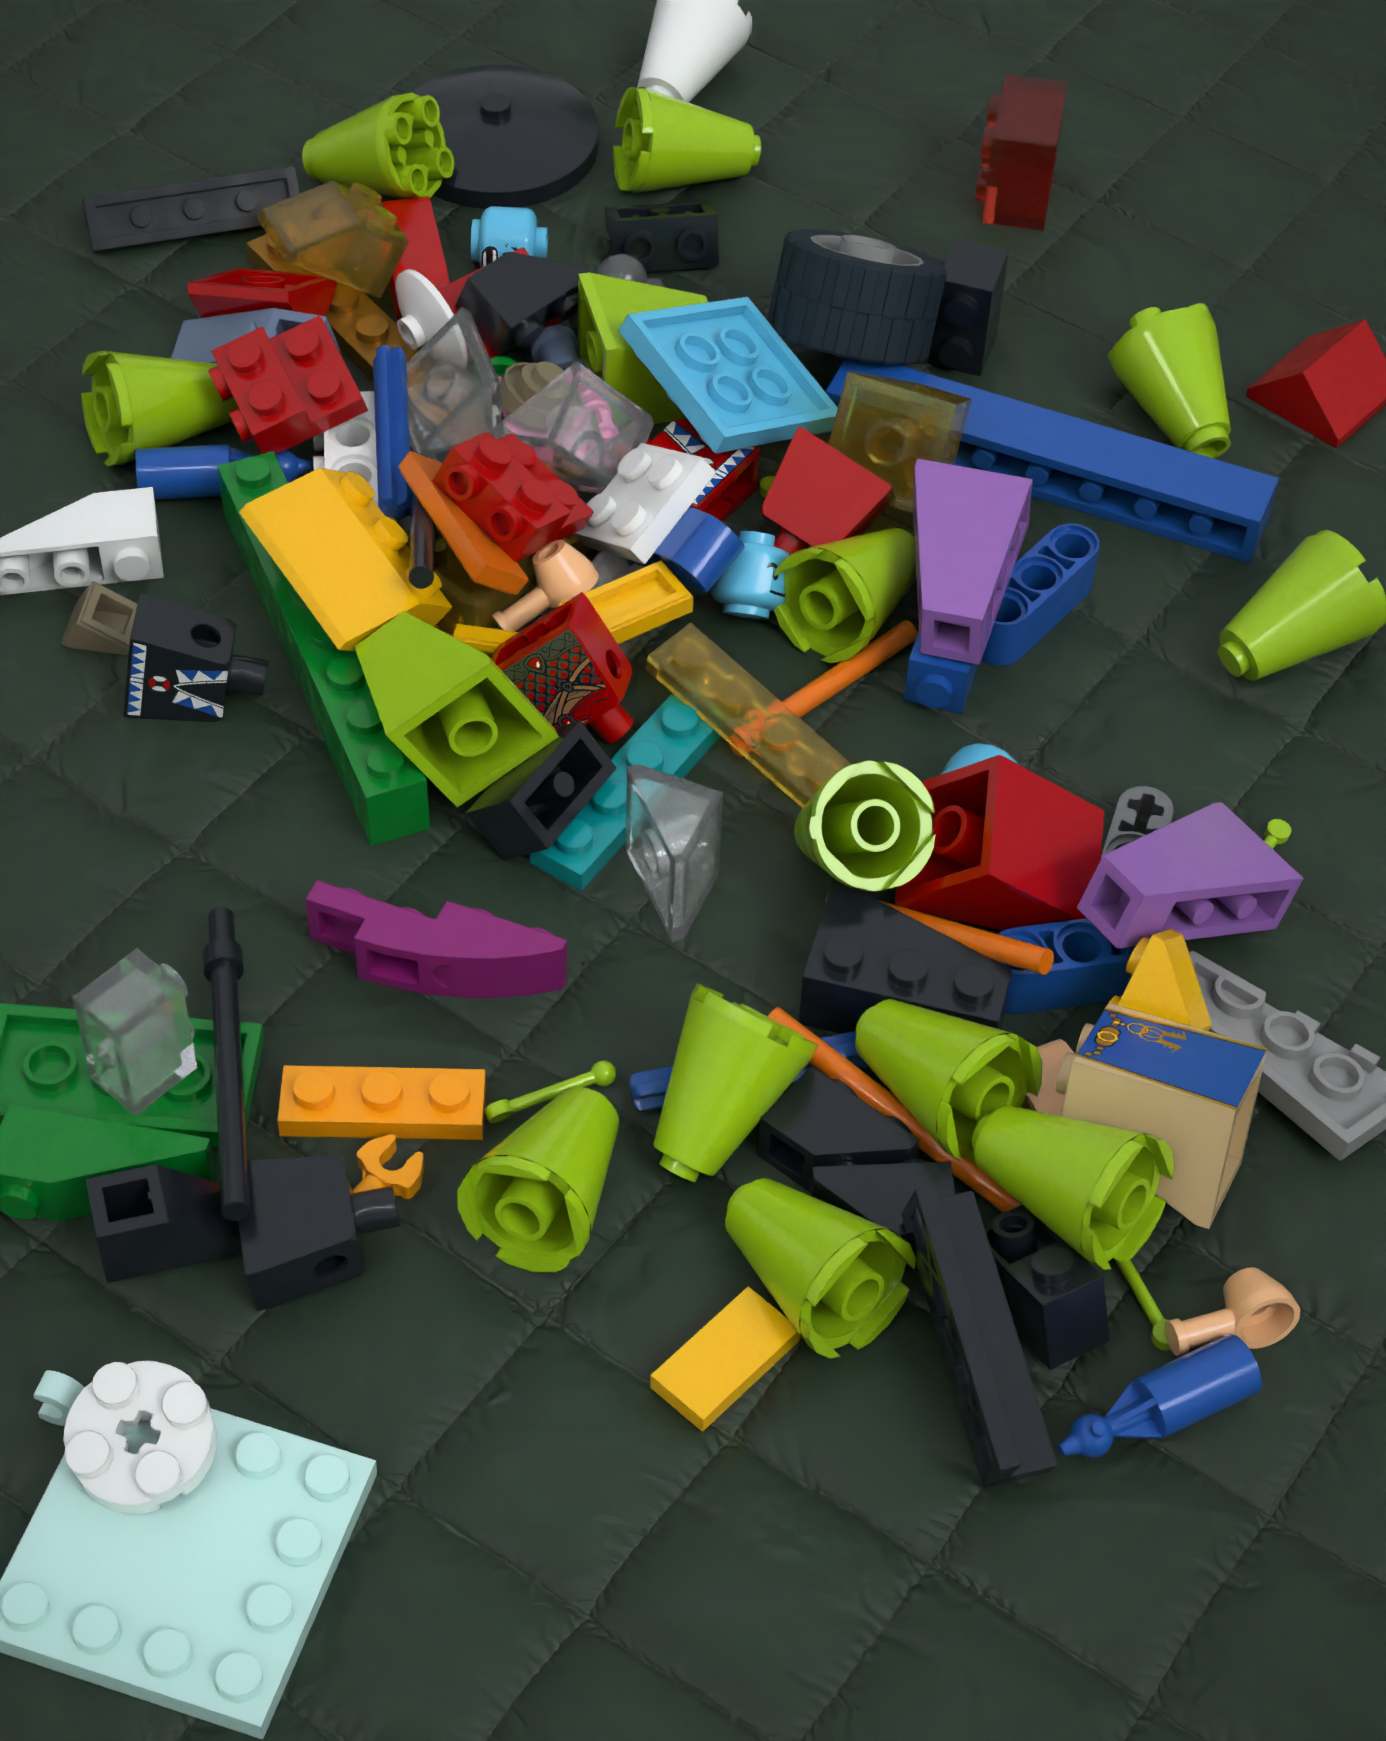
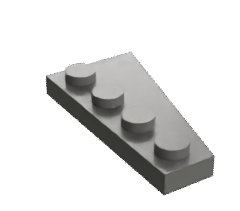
(1309, 1078)

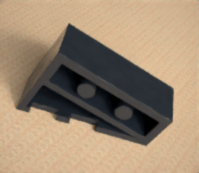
(880, 954)

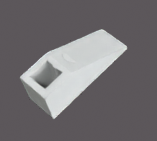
(95, 539)

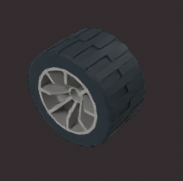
(856, 297)

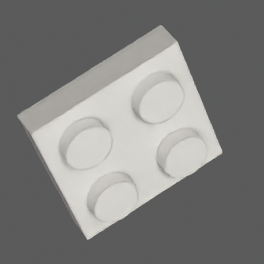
(644, 501)

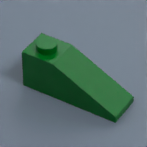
(54, 1152)

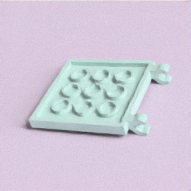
(194, 1598)

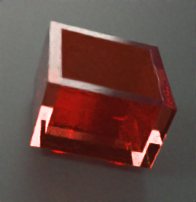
(1020, 151)

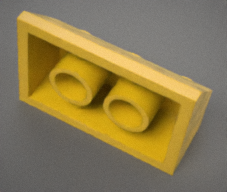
(342, 555)

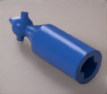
(194, 471)
(1171, 1397)

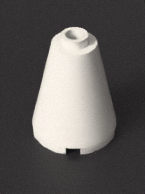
(691, 44)

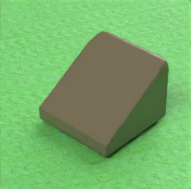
(101, 622)

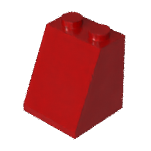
(1005, 848)

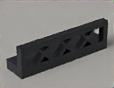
(185, 208)
(977, 1337)

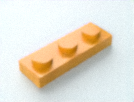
(382, 1102)

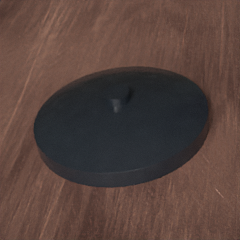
(512, 135)

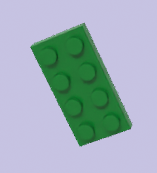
(48, 1070)

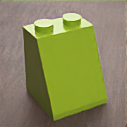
(601, 311)
(449, 707)

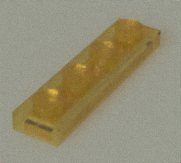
(745, 713)

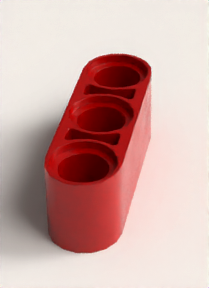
(424, 246)

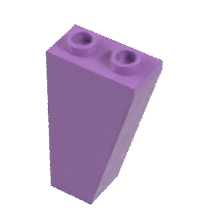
(965, 552)
(1192, 877)

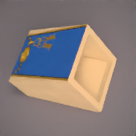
(1173, 1084)

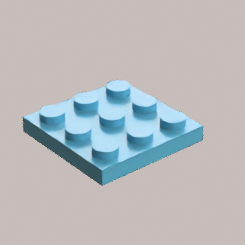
(729, 373)

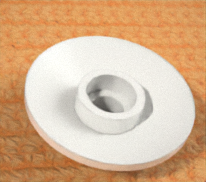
(421, 308)

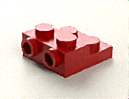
(286, 385)
(511, 494)

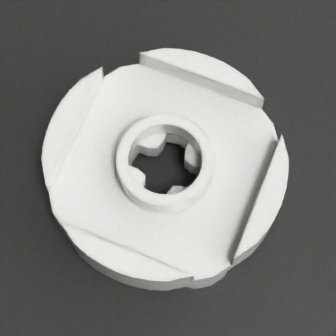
(160, 1471)

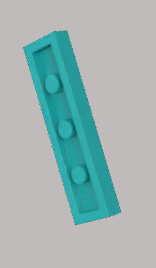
(666, 742)

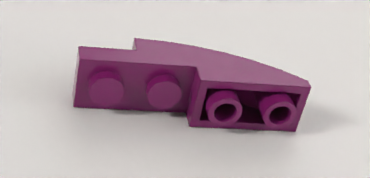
(454, 955)

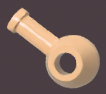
(560, 576)
(1255, 1311)

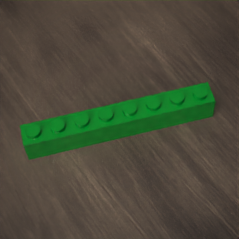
(377, 775)

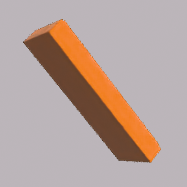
(471, 545)

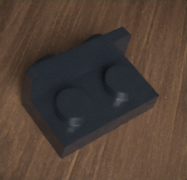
(665, 234)

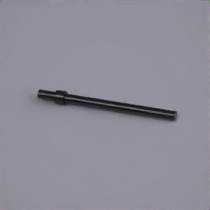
(223, 969)

